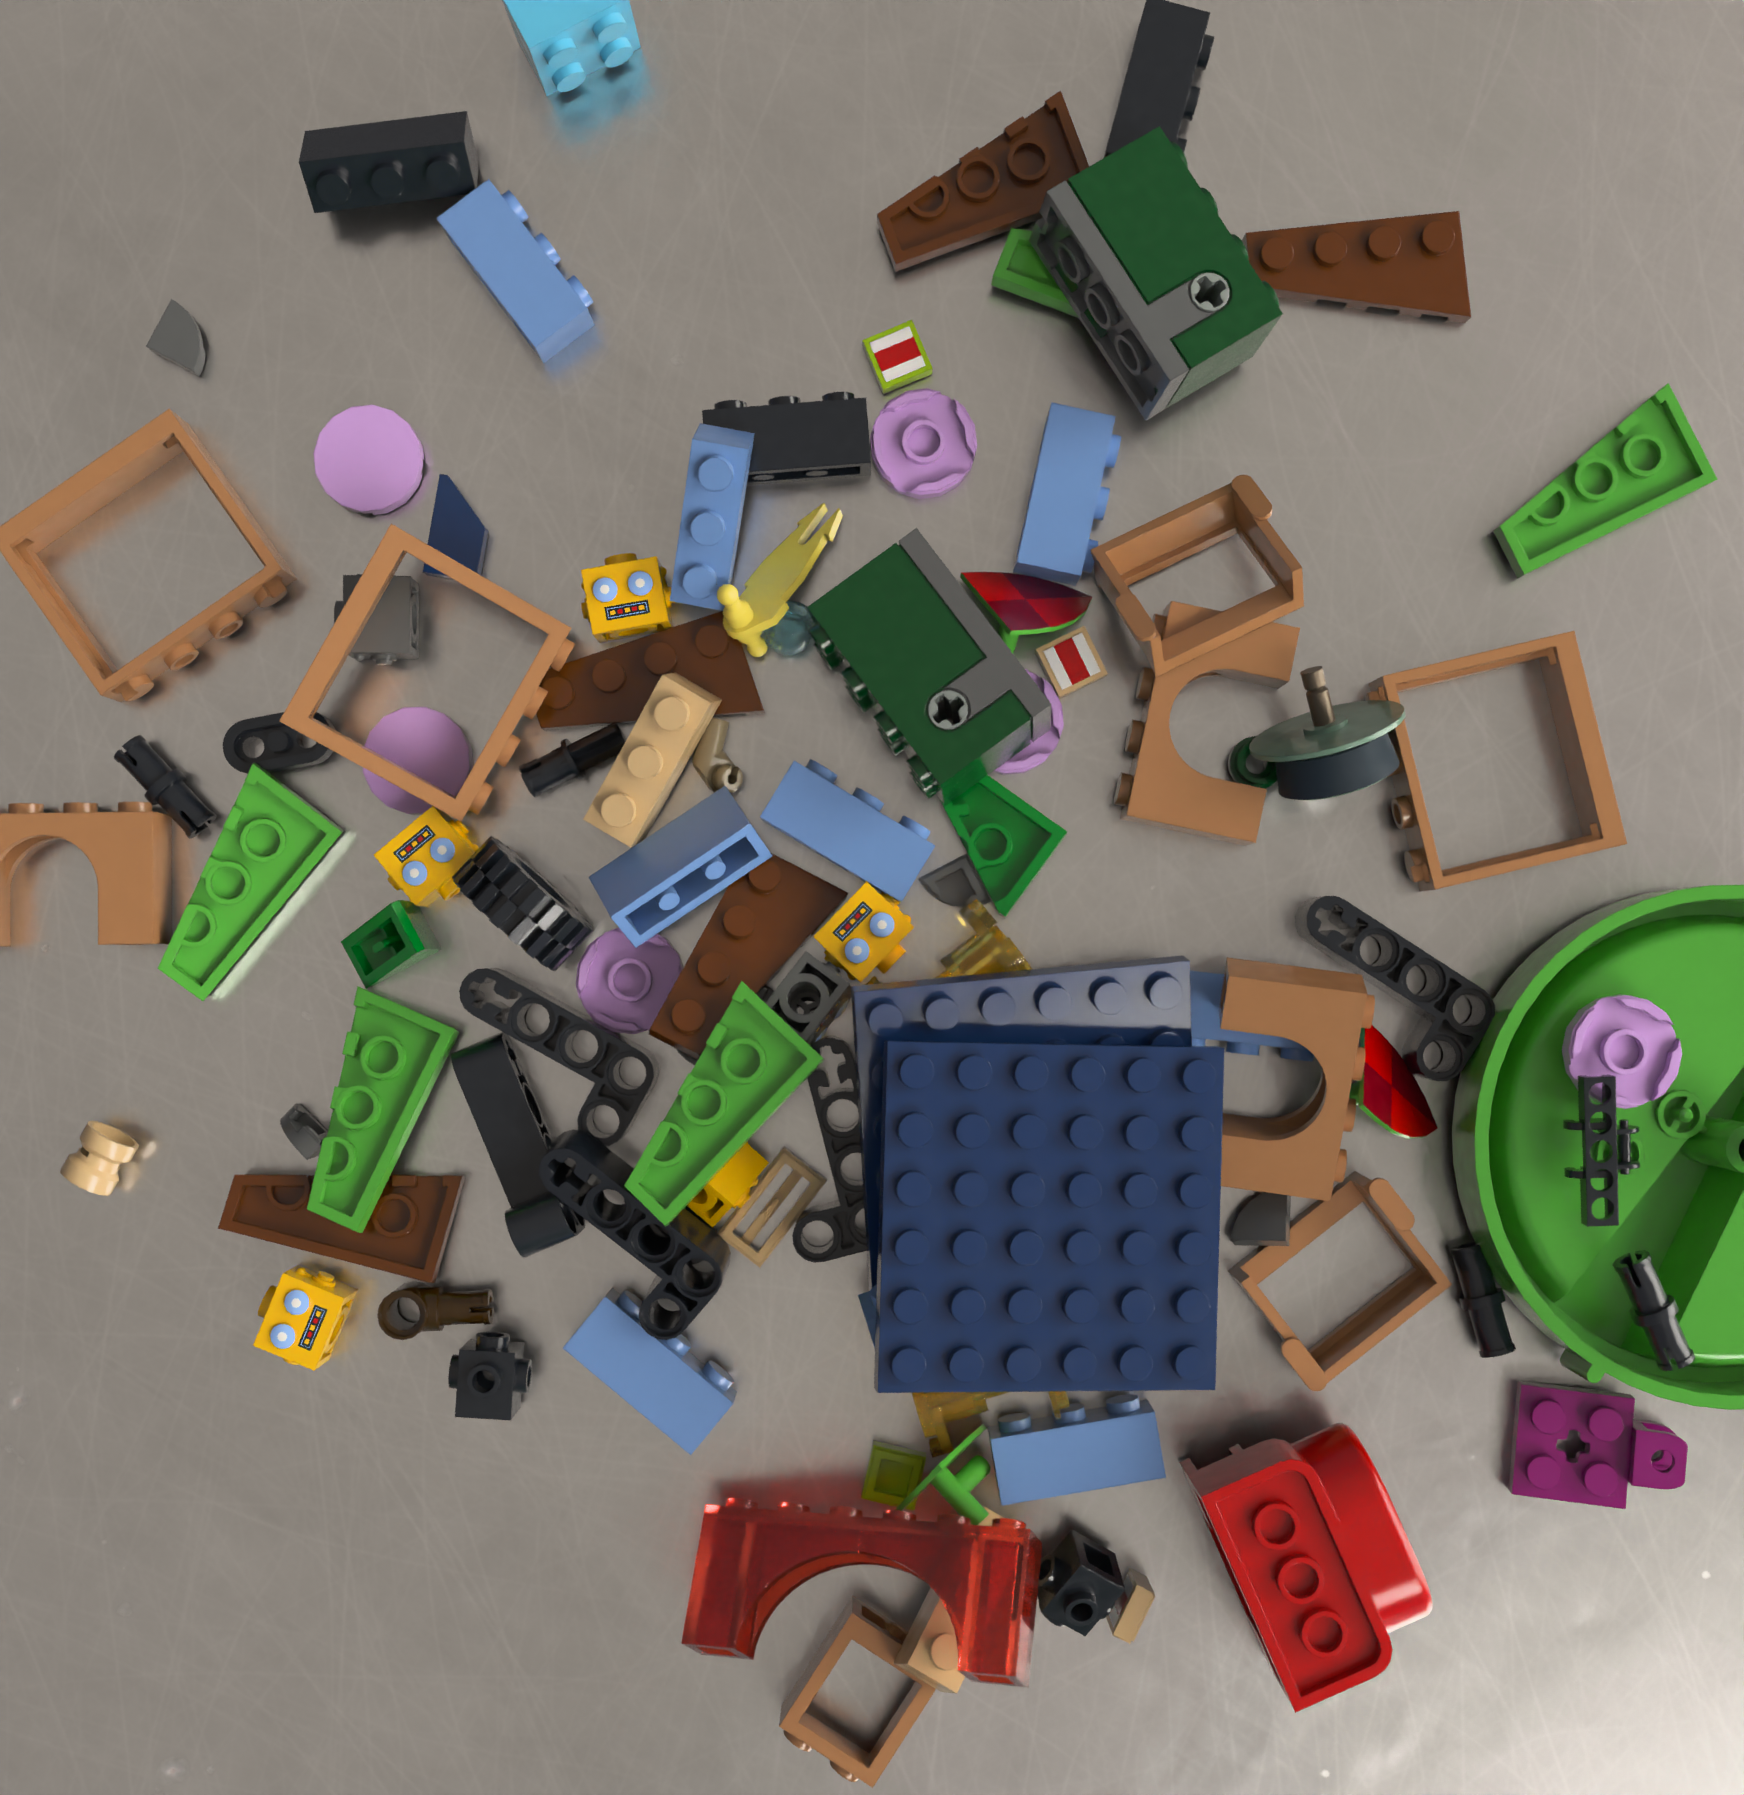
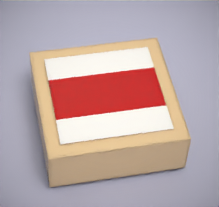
(1071, 662)
(1131, 1606)

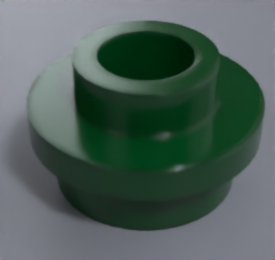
(1242, 775)

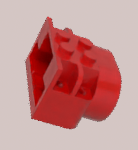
(1313, 1557)

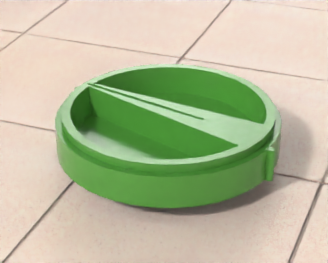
(1686, 1196)

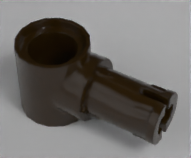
(435, 1308)

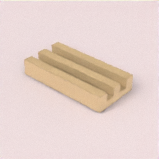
(800, 1169)

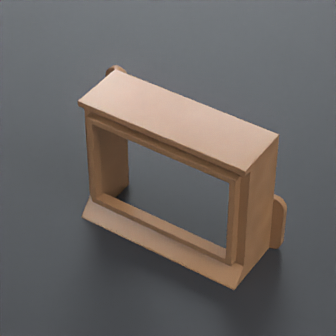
(1186, 531)
(1374, 1319)

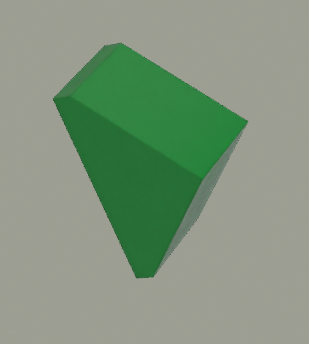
(390, 942)

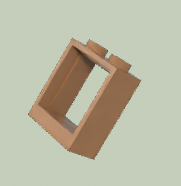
(883, 1639)

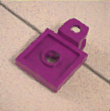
(1614, 1453)

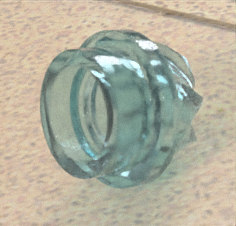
(791, 632)

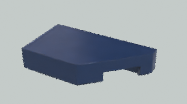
(456, 529)

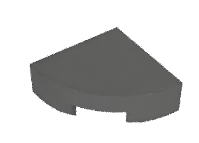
(179, 339)
(955, 883)
(303, 1131)
(1264, 1221)

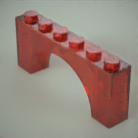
(759, 1556)

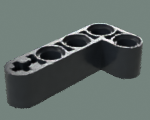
(1390, 975)
(557, 1045)
(515, 1142)
(838, 1144)
(628, 1228)

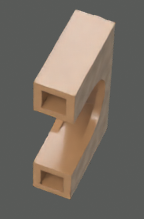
(1160, 783)
(128, 856)
(1325, 1015)

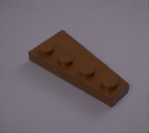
(987, 189)
(1380, 263)
(620, 680)
(746, 940)
(401, 1237)

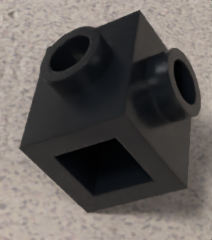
(485, 1394)
(1078, 1583)

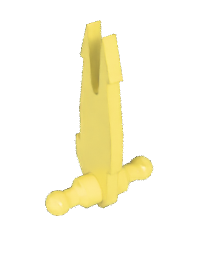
(775, 582)

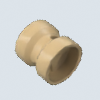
(99, 1158)

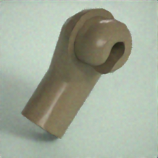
(712, 761)

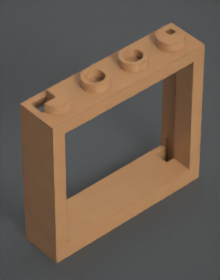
(94, 489)
(347, 630)
(1579, 746)

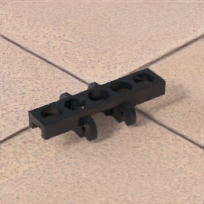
(1605, 1168)

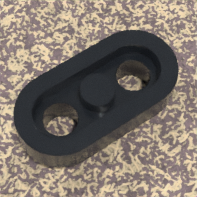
(281, 745)

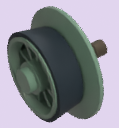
(1331, 746)

